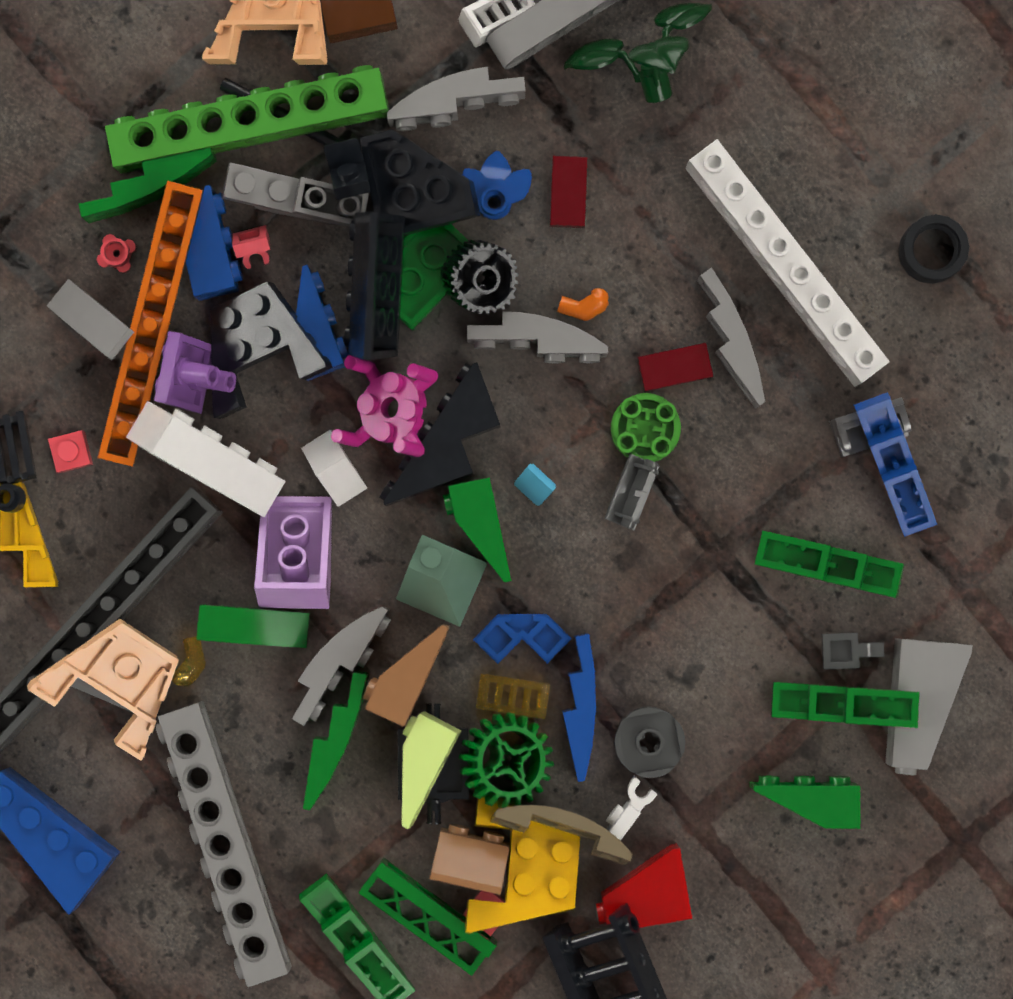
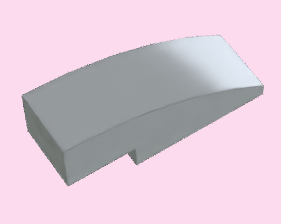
(90, 319)

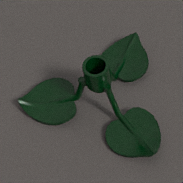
(655, 58)

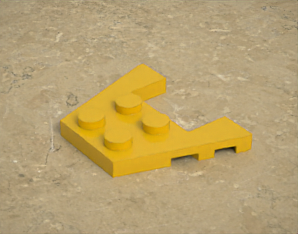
(22, 533)
(539, 875)

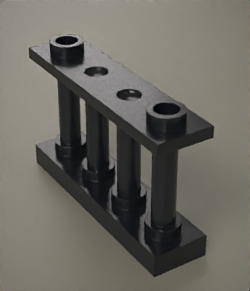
(578, 977)

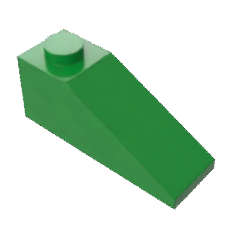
(477, 516)

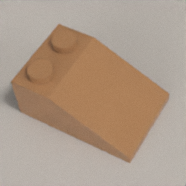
(400, 686)

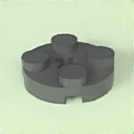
(665, 754)

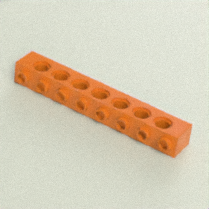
(151, 319)

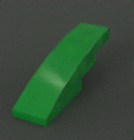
(142, 190)
(829, 564)
(845, 704)
(329, 750)
(355, 940)

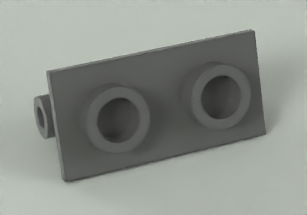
(632, 491)

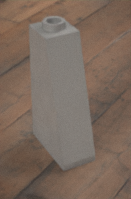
(936, 673)

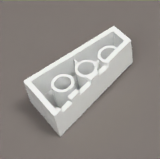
(205, 458)

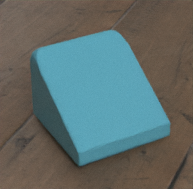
(535, 484)

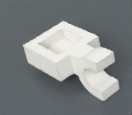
(623, 817)

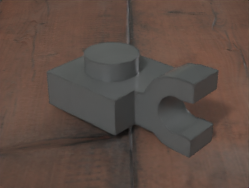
(843, 650)

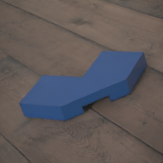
(509, 629)

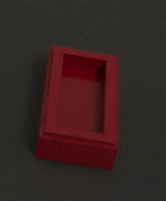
(568, 191)
(675, 367)

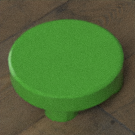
(645, 427)

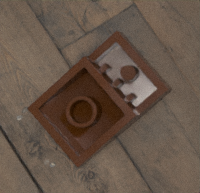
(357, 18)

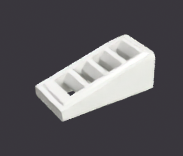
(478, 33)

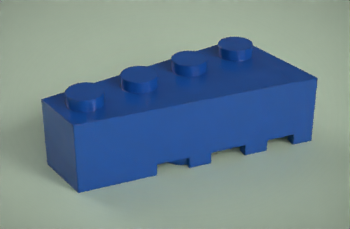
(52, 840)

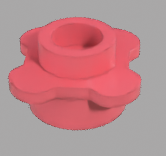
(107, 257)

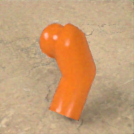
(586, 308)

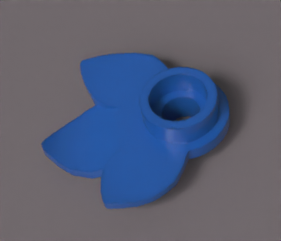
(498, 182)

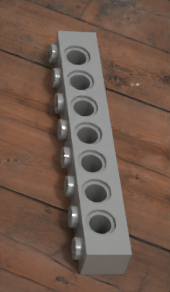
(249, 965)

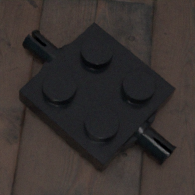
(450, 781)

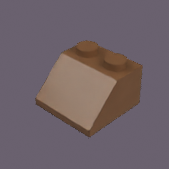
(470, 859)

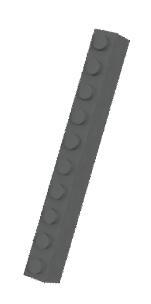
(110, 602)

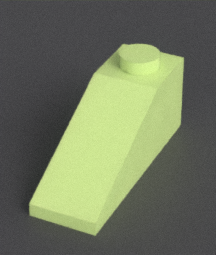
(424, 755)

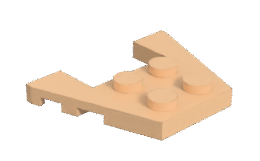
(271, 15)
(123, 667)

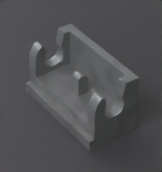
(851, 436)

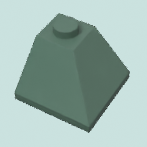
(441, 580)

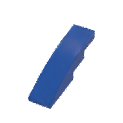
(895, 464)
(581, 719)

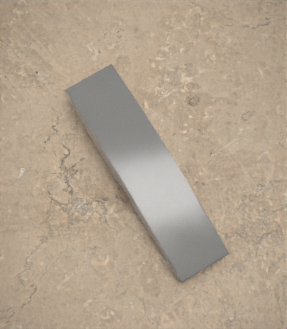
(737, 351)

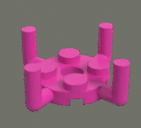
(374, 405)

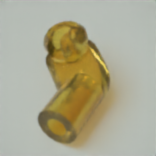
(192, 665)

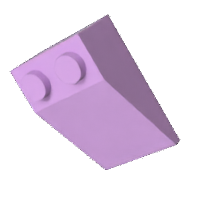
(295, 554)

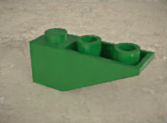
(825, 803)

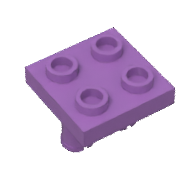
(188, 374)

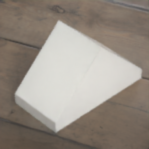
(333, 469)

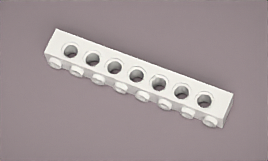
(786, 263)

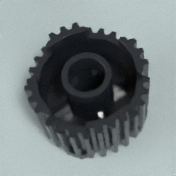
(462, 271)

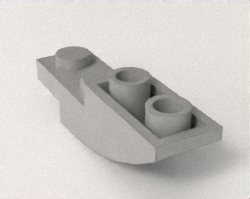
(439, 100)
(290, 195)
(553, 337)
(345, 649)

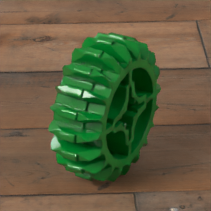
(493, 767)

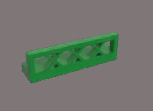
(431, 905)

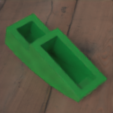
(252, 626)

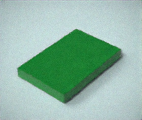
(421, 271)

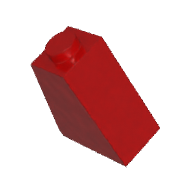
(653, 891)

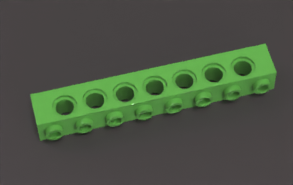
(370, 105)

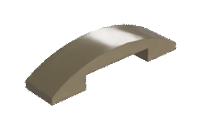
(605, 845)

